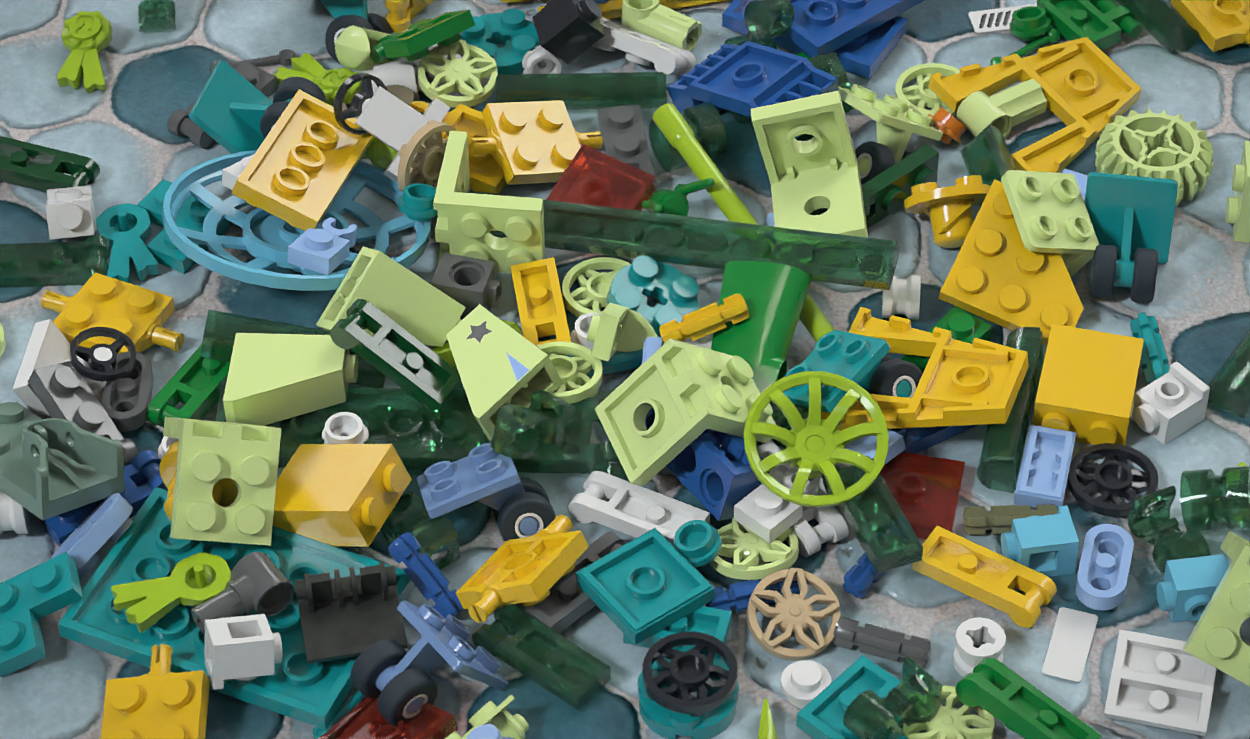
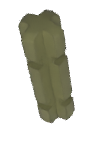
(1000, 518)

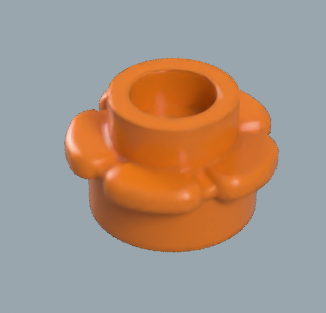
(948, 125)

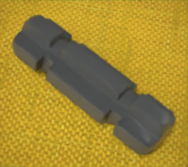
(881, 641)

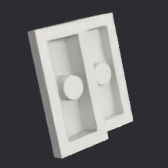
(1159, 684)

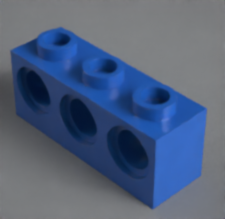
(714, 470)

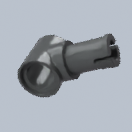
(253, 588)

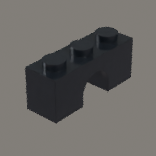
(568, 27)

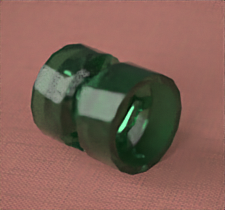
(707, 129)
(1216, 499)

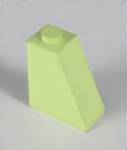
(398, 294)
(285, 376)

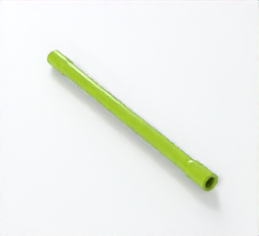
(682, 138)

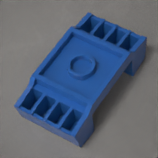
(749, 78)

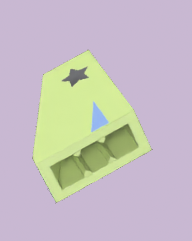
(498, 366)

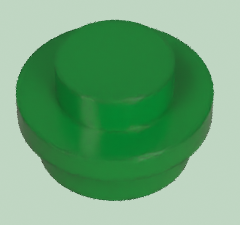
(1030, 23)

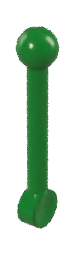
(1051, 36)

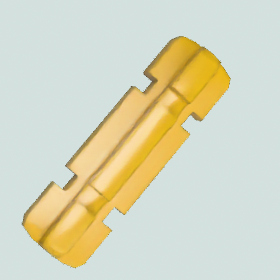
(706, 320)

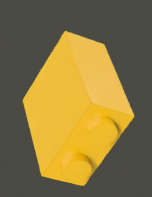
(1088, 384)
(339, 492)

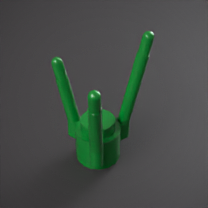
(675, 201)

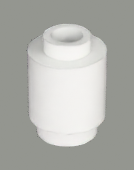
(397, 73)

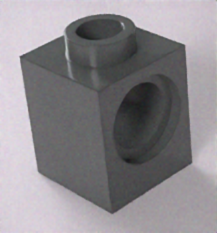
(468, 281)

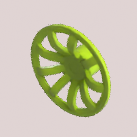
(814, 442)

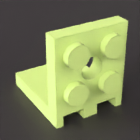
(811, 171)
(469, 217)
(690, 393)
(216, 452)
(1217, 632)

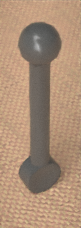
(283, 58)

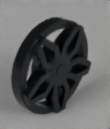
(1110, 478)
(690, 673)

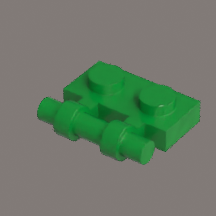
(1096, 19)
(423, 34)

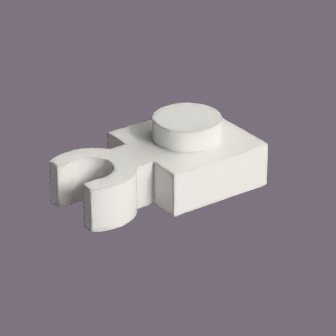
(768, 513)

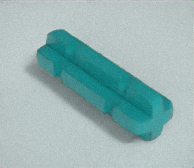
(1153, 357)

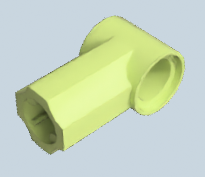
(661, 23)
(1003, 108)

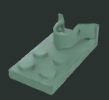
(49, 469)

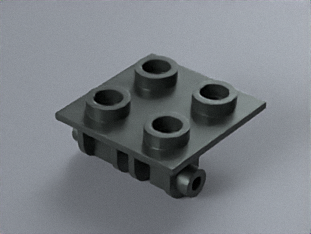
(349, 612)

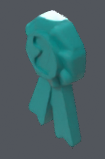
(126, 229)

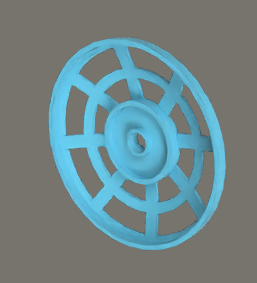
(269, 236)

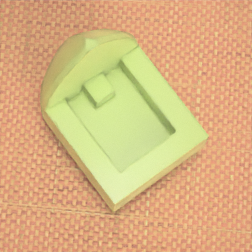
(354, 47)
(618, 330)

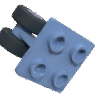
(492, 479)
(402, 678)

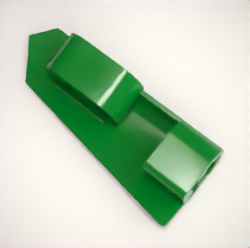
(774, 302)

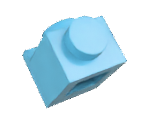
(1043, 543)
(1190, 585)

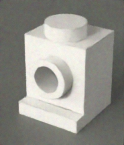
(70, 212)
(1171, 404)
(240, 648)

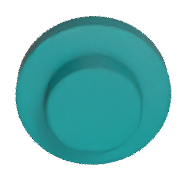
(418, 202)
(698, 542)

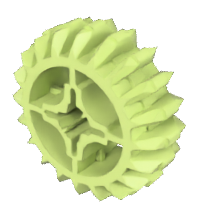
(1157, 148)

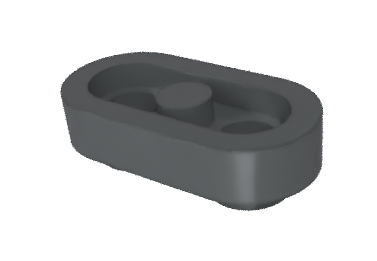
(130, 396)

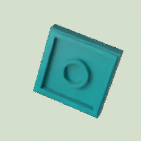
(645, 586)

